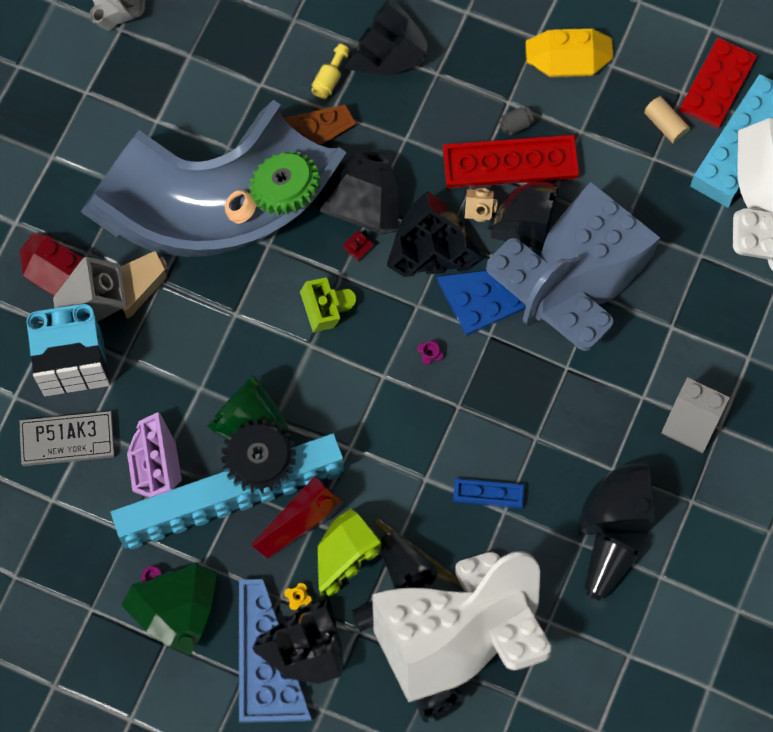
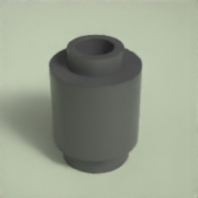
(516, 120)

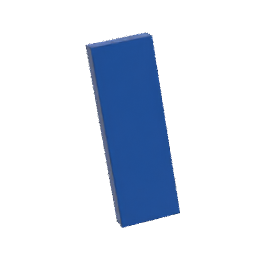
(488, 493)

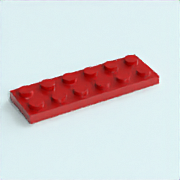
(510, 161)

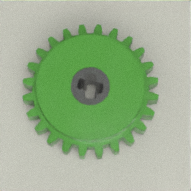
(284, 183)

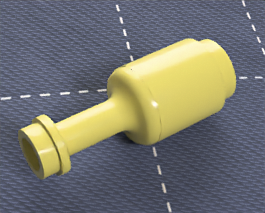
(329, 74)

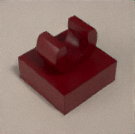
(358, 246)

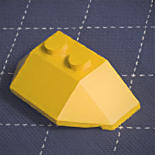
(569, 52)

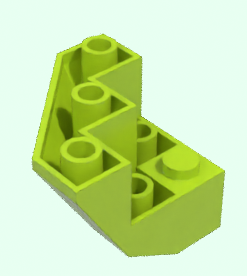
(343, 549)

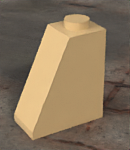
(141, 280)

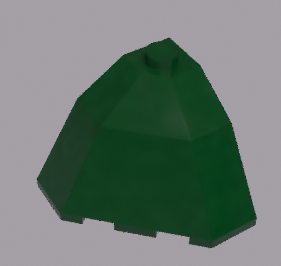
(174, 605)

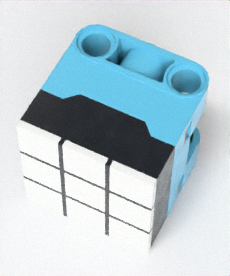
(67, 350)

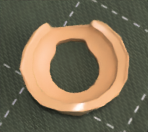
(245, 212)

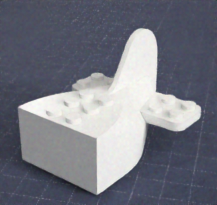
(755, 176)
(449, 636)

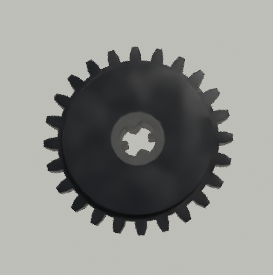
(262, 440)

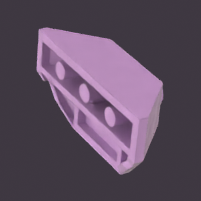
(153, 458)

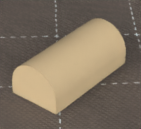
(666, 119)

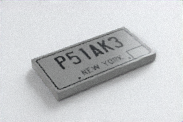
(66, 438)

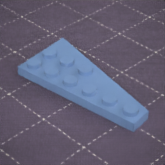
(263, 690)

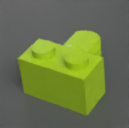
(325, 304)

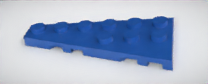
(478, 300)

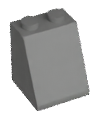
(94, 284)
(695, 415)

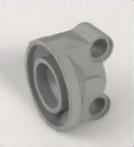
(113, 12)

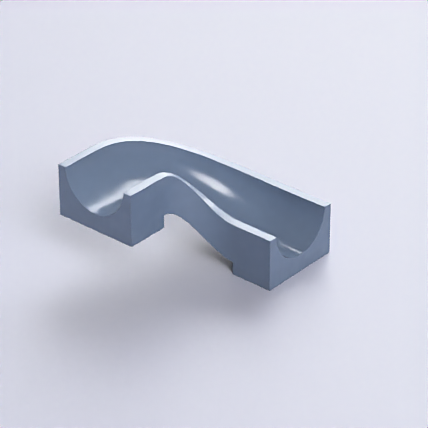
(181, 203)

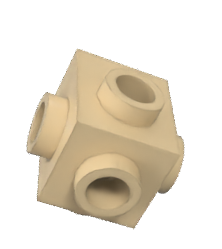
(480, 204)

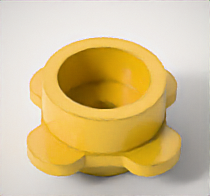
(291, 595)

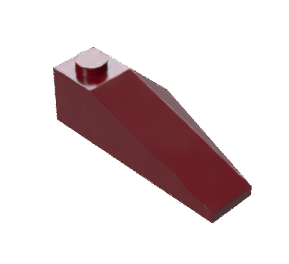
(306, 512)

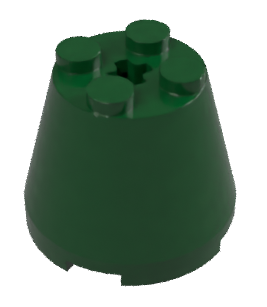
(246, 405)

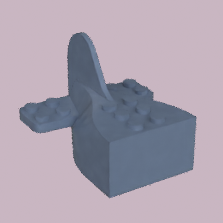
(583, 263)

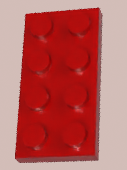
(718, 83)

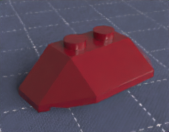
(47, 262)

